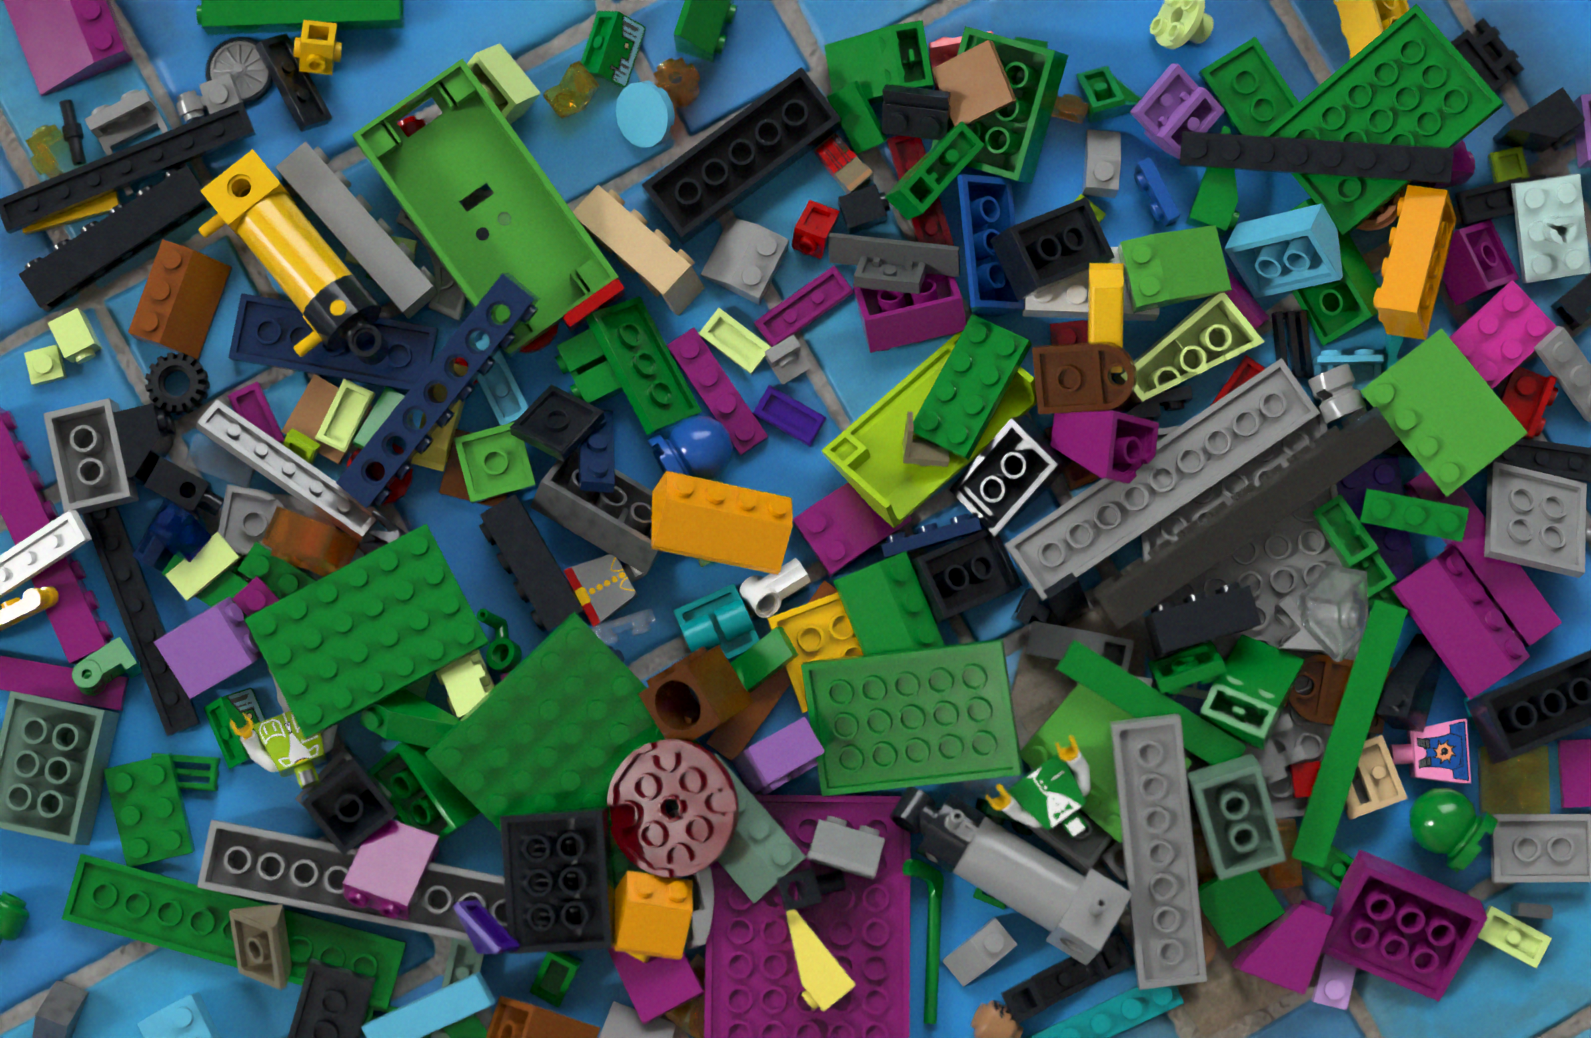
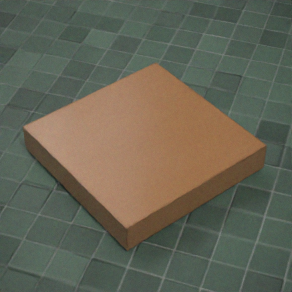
(975, 84)
(311, 412)

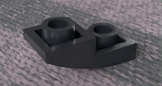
(1170, 399)
(1067, 600)

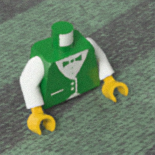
(1050, 792)

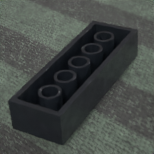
(742, 155)

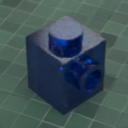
(180, 532)

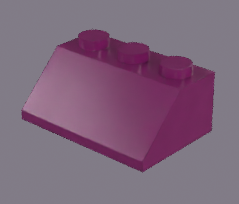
(907, 318)

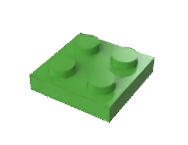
(494, 463)

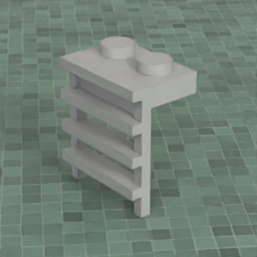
(125, 121)

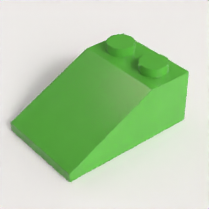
(1173, 267)

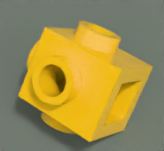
(314, 53)

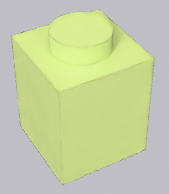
(75, 336)

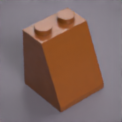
(525, 1020)

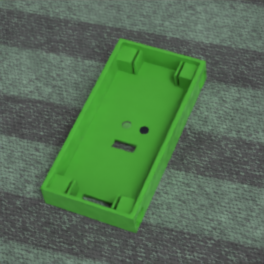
(514, 231)

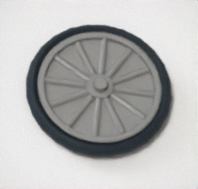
(242, 60)

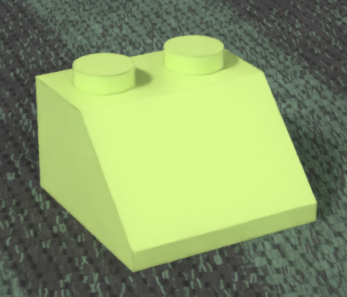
(504, 81)

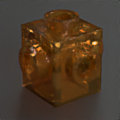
(683, 92)

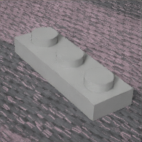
(1569, 366)

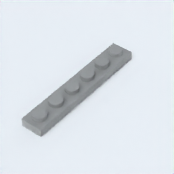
(286, 469)

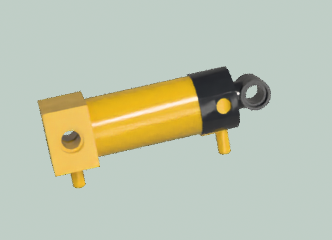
(296, 257)

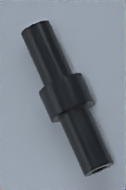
(72, 132)

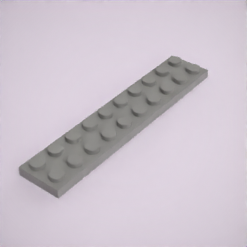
(1183, 468)

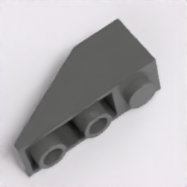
(1052, 642)

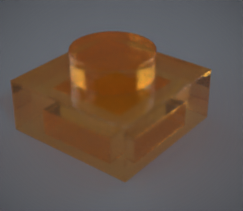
(1070, 108)

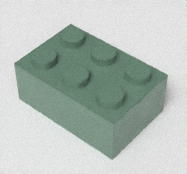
(1236, 816)

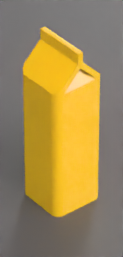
(1106, 304)

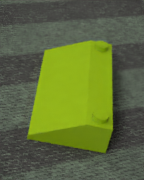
(872, 448)

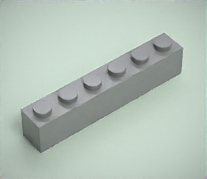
(357, 230)

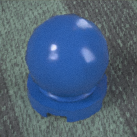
(695, 448)

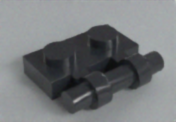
(1481, 62)

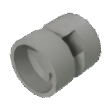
(1336, 393)

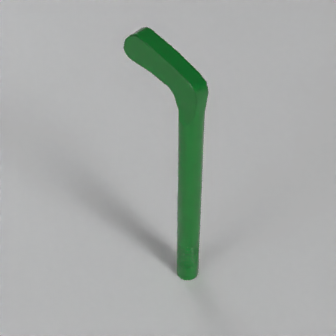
(934, 881)

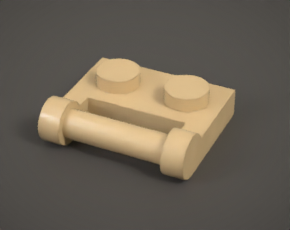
(1378, 778)

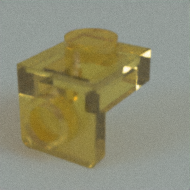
(572, 92)
(43, 158)

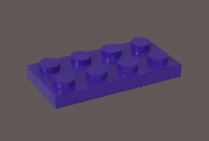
(1393, 543)

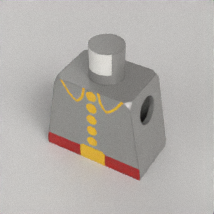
(603, 586)

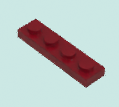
(932, 224)

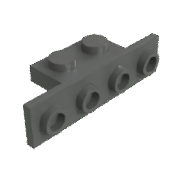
(892, 262)

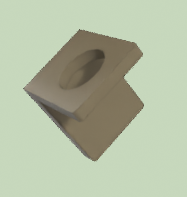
(921, 451)

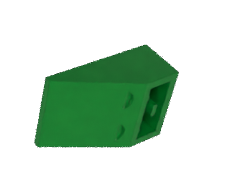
(879, 58)
(1252, 691)

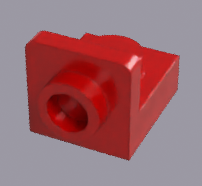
(813, 229)

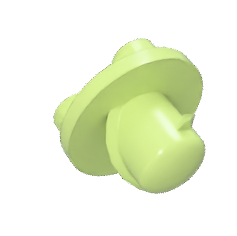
(1181, 22)

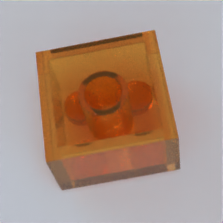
(308, 543)

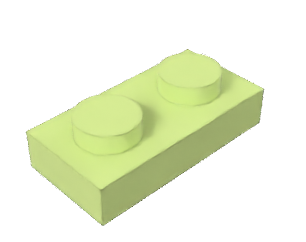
(1514, 937)

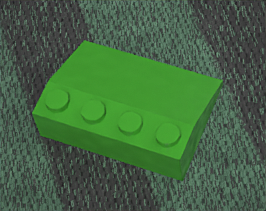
(1444, 412)
(1088, 720)

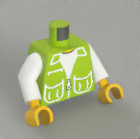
(282, 747)

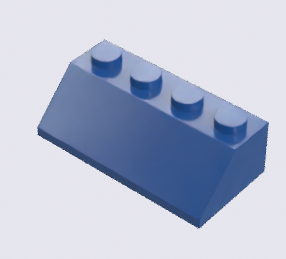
(985, 213)

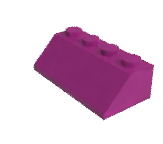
(1461, 622)

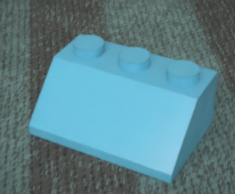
(1286, 251)
(180, 1020)

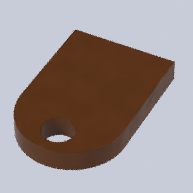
(1079, 377)
(1328, 686)

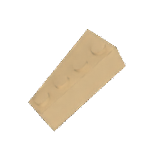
(640, 248)

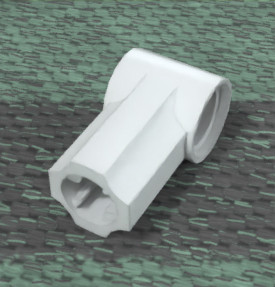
(766, 593)

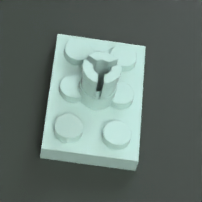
(1551, 228)

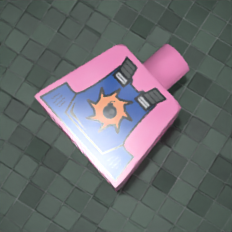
(1436, 753)

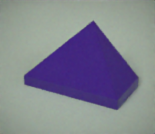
(483, 929)

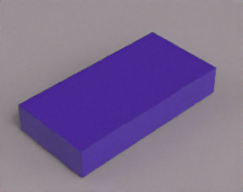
(789, 416)

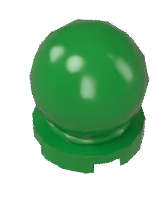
(1447, 824)

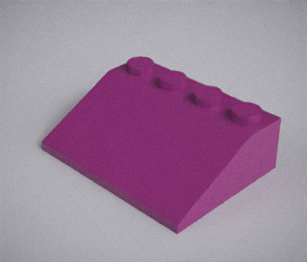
(68, 39)
(1402, 925)

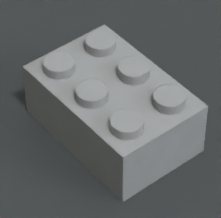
(89, 457)

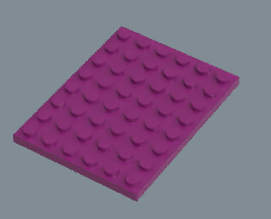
(750, 953)

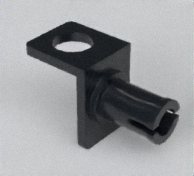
(809, 887)

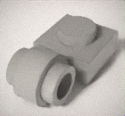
(216, 93)

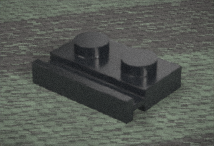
(915, 112)

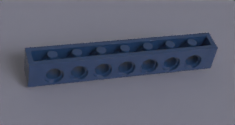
(358, 477)

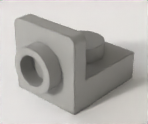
(787, 360)

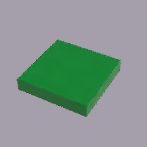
(1238, 905)

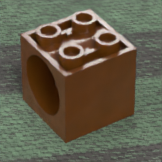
(714, 683)

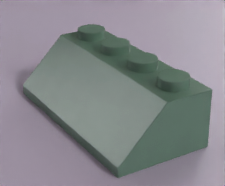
(759, 846)

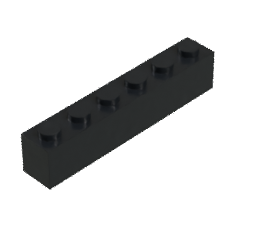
(115, 238)

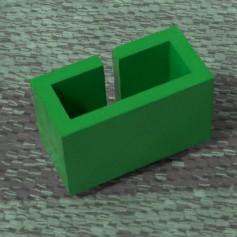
(589, 368)

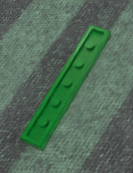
(1144, 701)

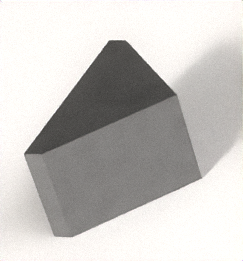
(59, 1011)

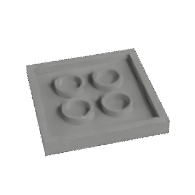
(1535, 519)

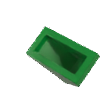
(555, 976)

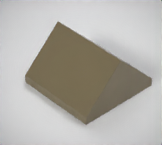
(262, 944)

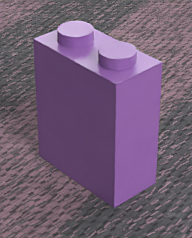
(209, 647)

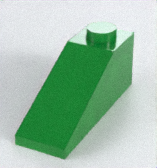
(934, 171)
(1216, 199)
(408, 719)

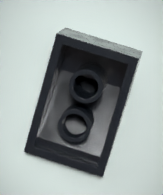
(1051, 248)
(1009, 474)
(965, 575)

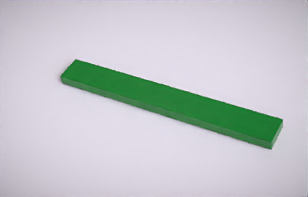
(1348, 733)

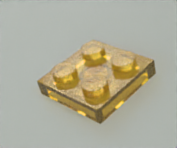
(1514, 784)

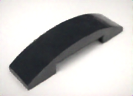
(1065, 979)

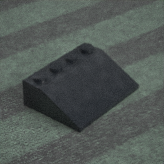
(559, 880)

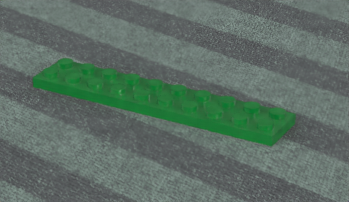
(199, 923)

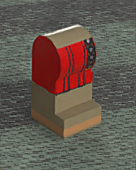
(843, 164)

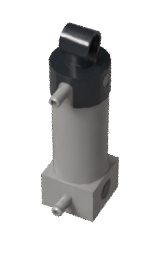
(965, 842)

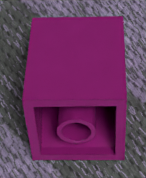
(1288, 947)

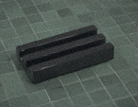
(1297, 342)

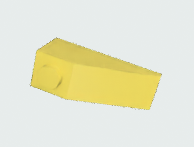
(818, 970)

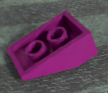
(842, 528)

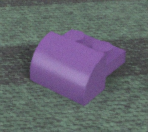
(1175, 106)

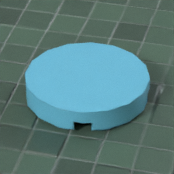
(645, 114)

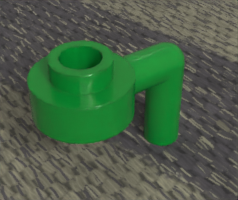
(502, 646)

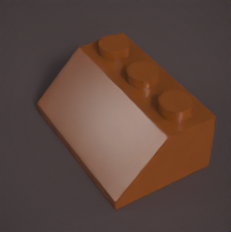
(179, 299)

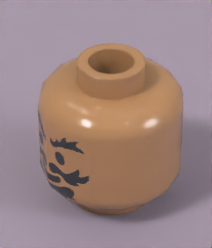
(995, 1021)

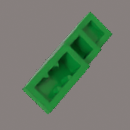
(1356, 549)

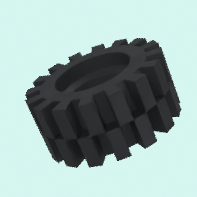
(191, 398)

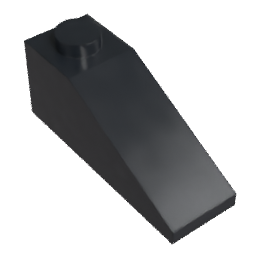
(1411, 687)

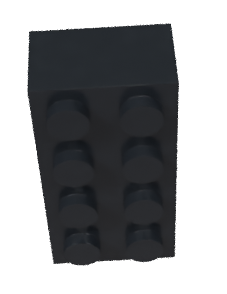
(531, 562)
(1534, 708)

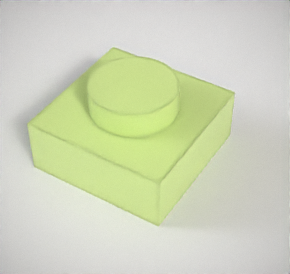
(45, 365)

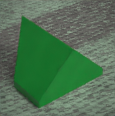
(1105, 94)

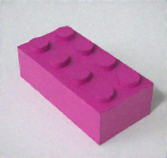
(1502, 333)

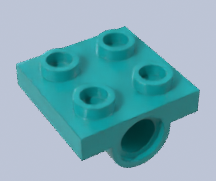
(718, 621)

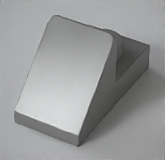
(1291, 617)

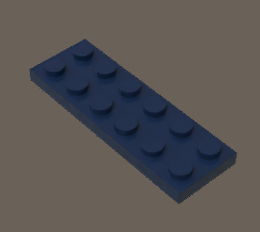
(272, 327)

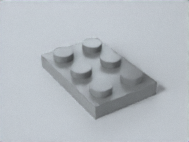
(1541, 848)

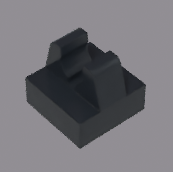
(1030, 608)

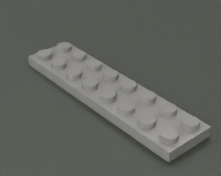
(1158, 851)

